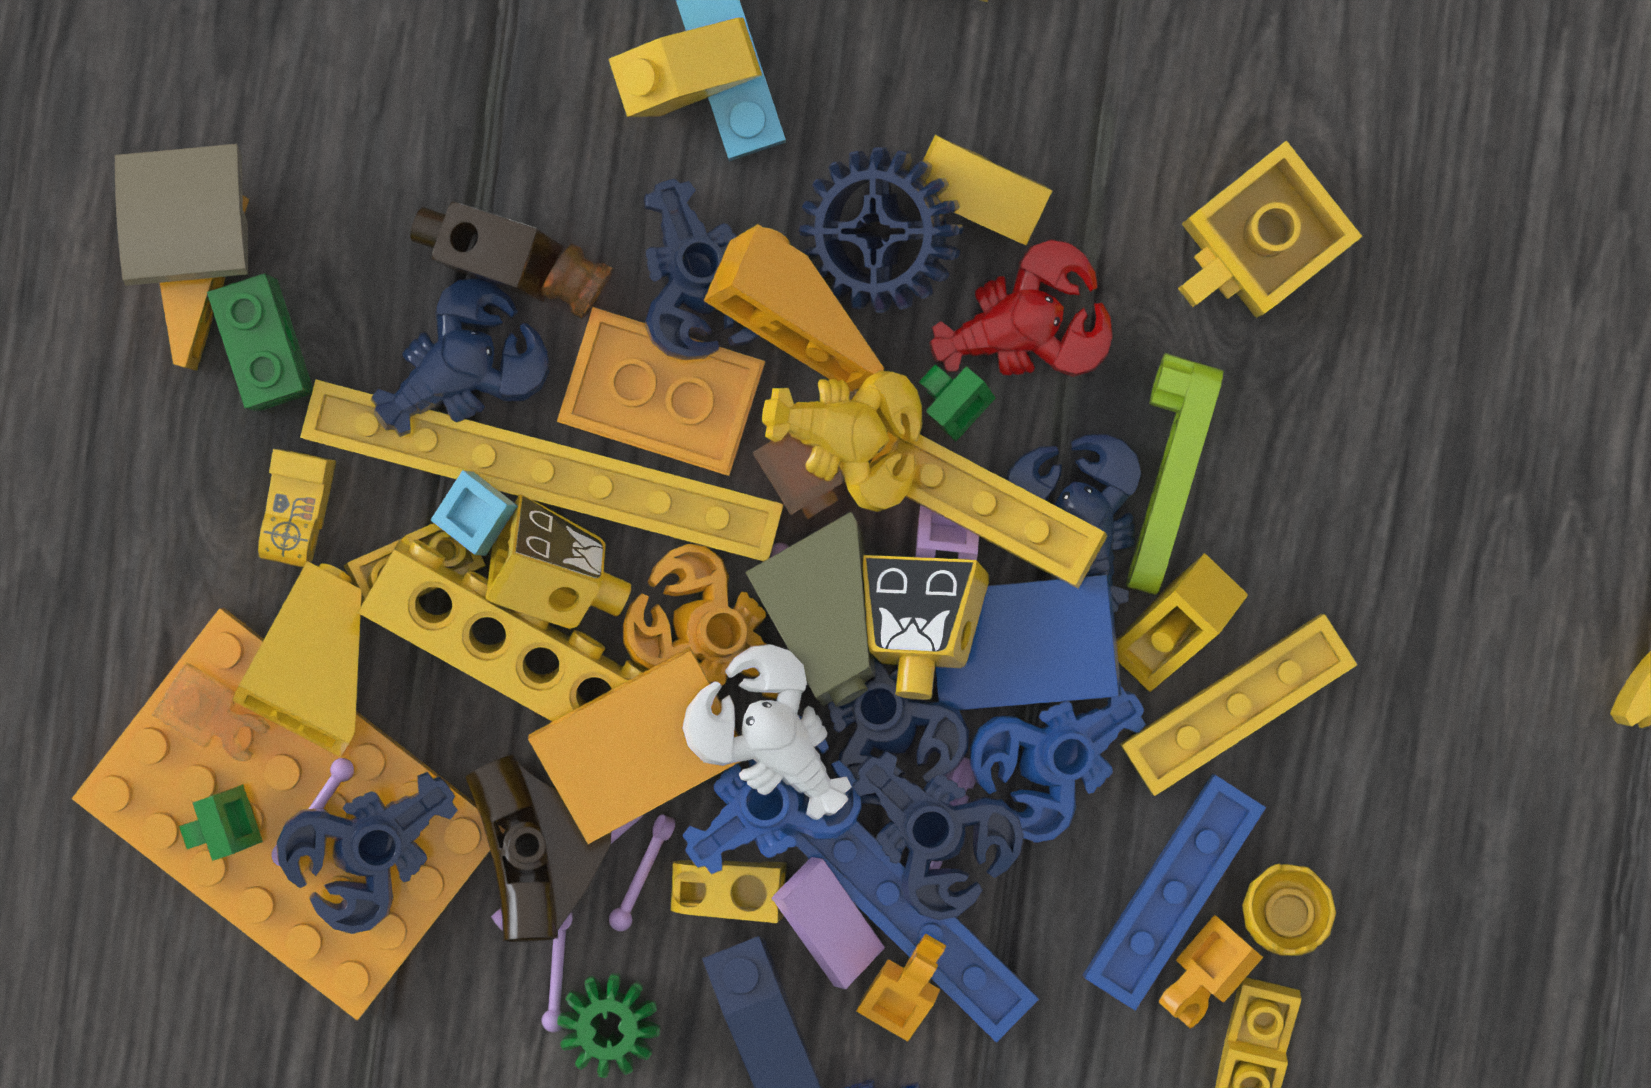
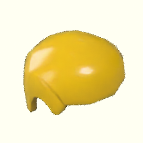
(1289, 910)

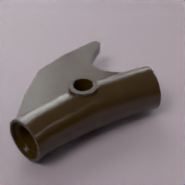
(543, 888)

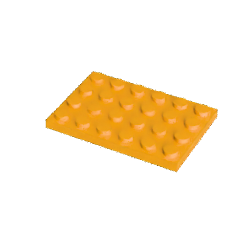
(156, 774)

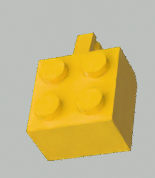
(1266, 234)

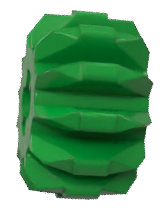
(630, 1026)

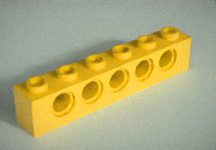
(502, 666)

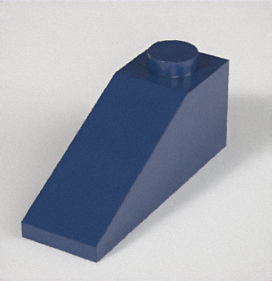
(760, 1016)

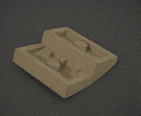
(181, 214)

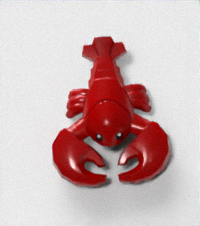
(1031, 318)

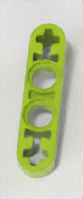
(1191, 393)

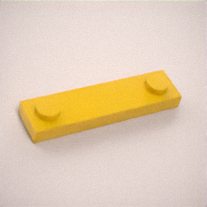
(999, 510)
(1238, 704)

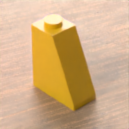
(310, 661)

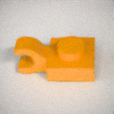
(1214, 965)
(902, 996)

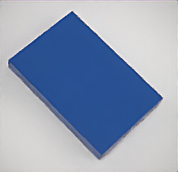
(1038, 647)

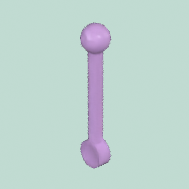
(341, 771)
(621, 918)
(550, 1017)

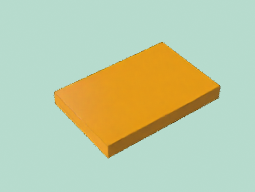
(658, 402)
(627, 747)

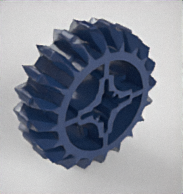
(831, 231)

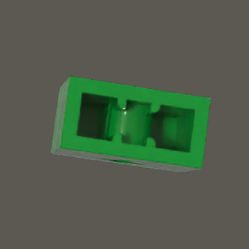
(260, 342)

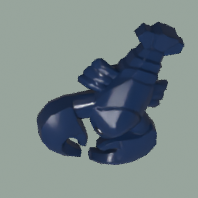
(690, 265)
(464, 360)
(1116, 469)
(891, 724)
(936, 832)
(363, 847)

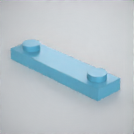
(743, 112)

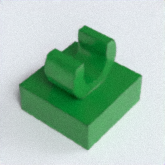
(957, 400)
(223, 824)

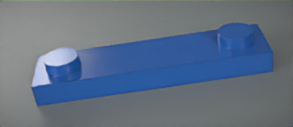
(1173, 891)

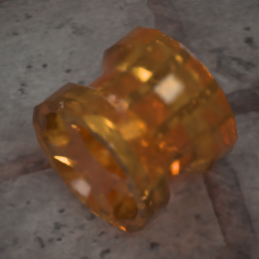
(576, 281)

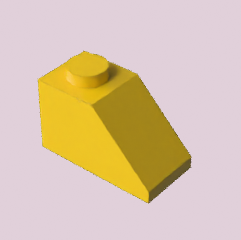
(684, 68)
(1179, 622)

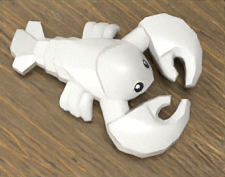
(770, 731)

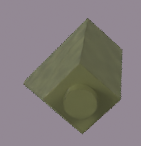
(820, 608)

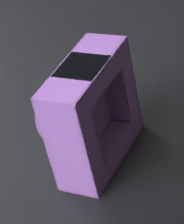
(943, 538)

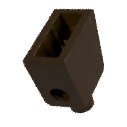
(505, 253)

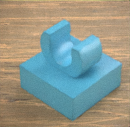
(474, 513)

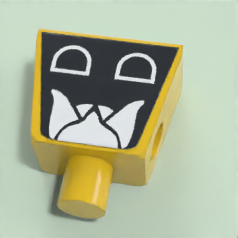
(551, 568)
(922, 615)

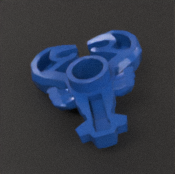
(1053, 757)
(764, 817)

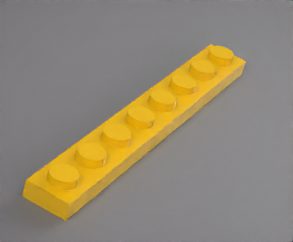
(549, 473)

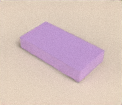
(828, 922)

